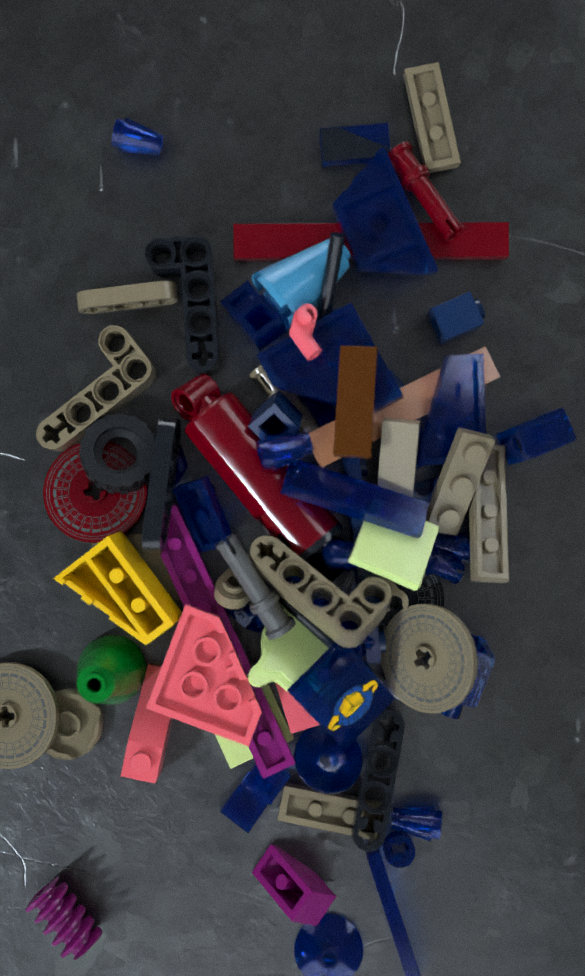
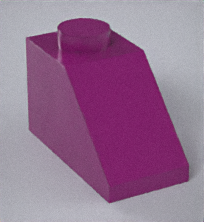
(293, 886)

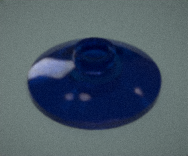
(344, 764)
(333, 935)

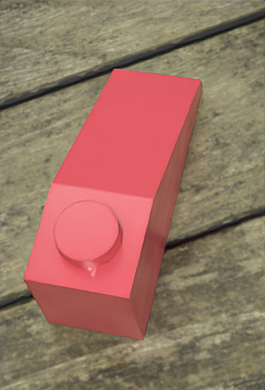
(147, 736)

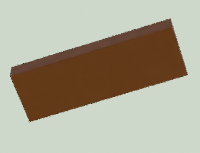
(355, 402)

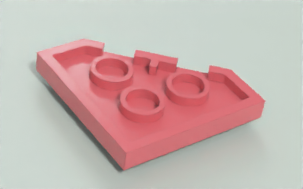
(205, 680)

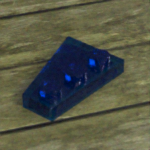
(455, 404)

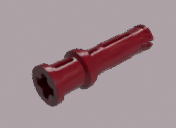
(415, 179)

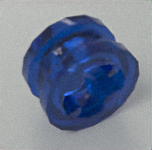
(400, 860)

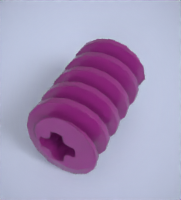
(64, 919)

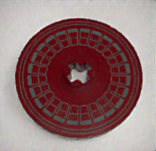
(83, 515)

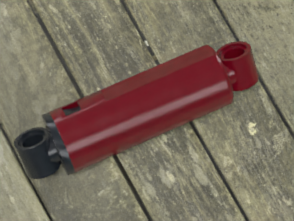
(223, 437)

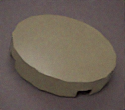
(78, 727)

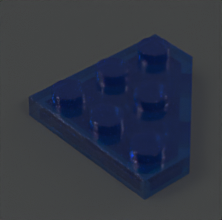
(319, 377)

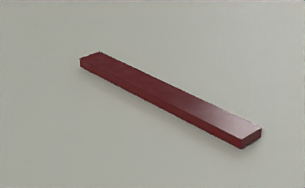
(280, 241)

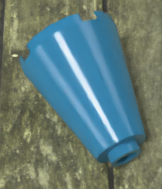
(297, 279)

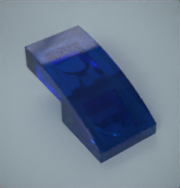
(252, 797)

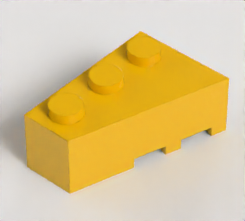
(122, 587)

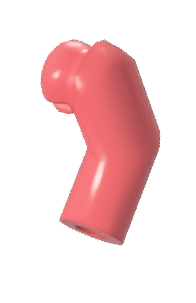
(302, 331)

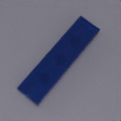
(355, 498)
(393, 913)

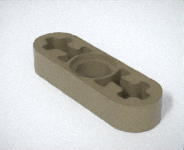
(127, 297)

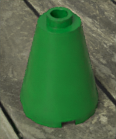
(110, 670)

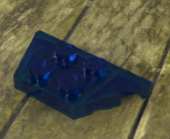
(381, 222)

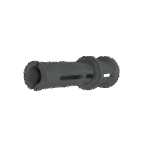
(263, 601)

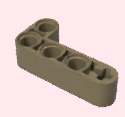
(94, 393)
(315, 586)

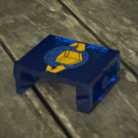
(341, 694)

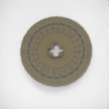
(452, 662)
(35, 713)

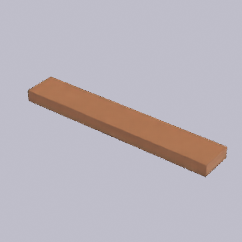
(414, 405)

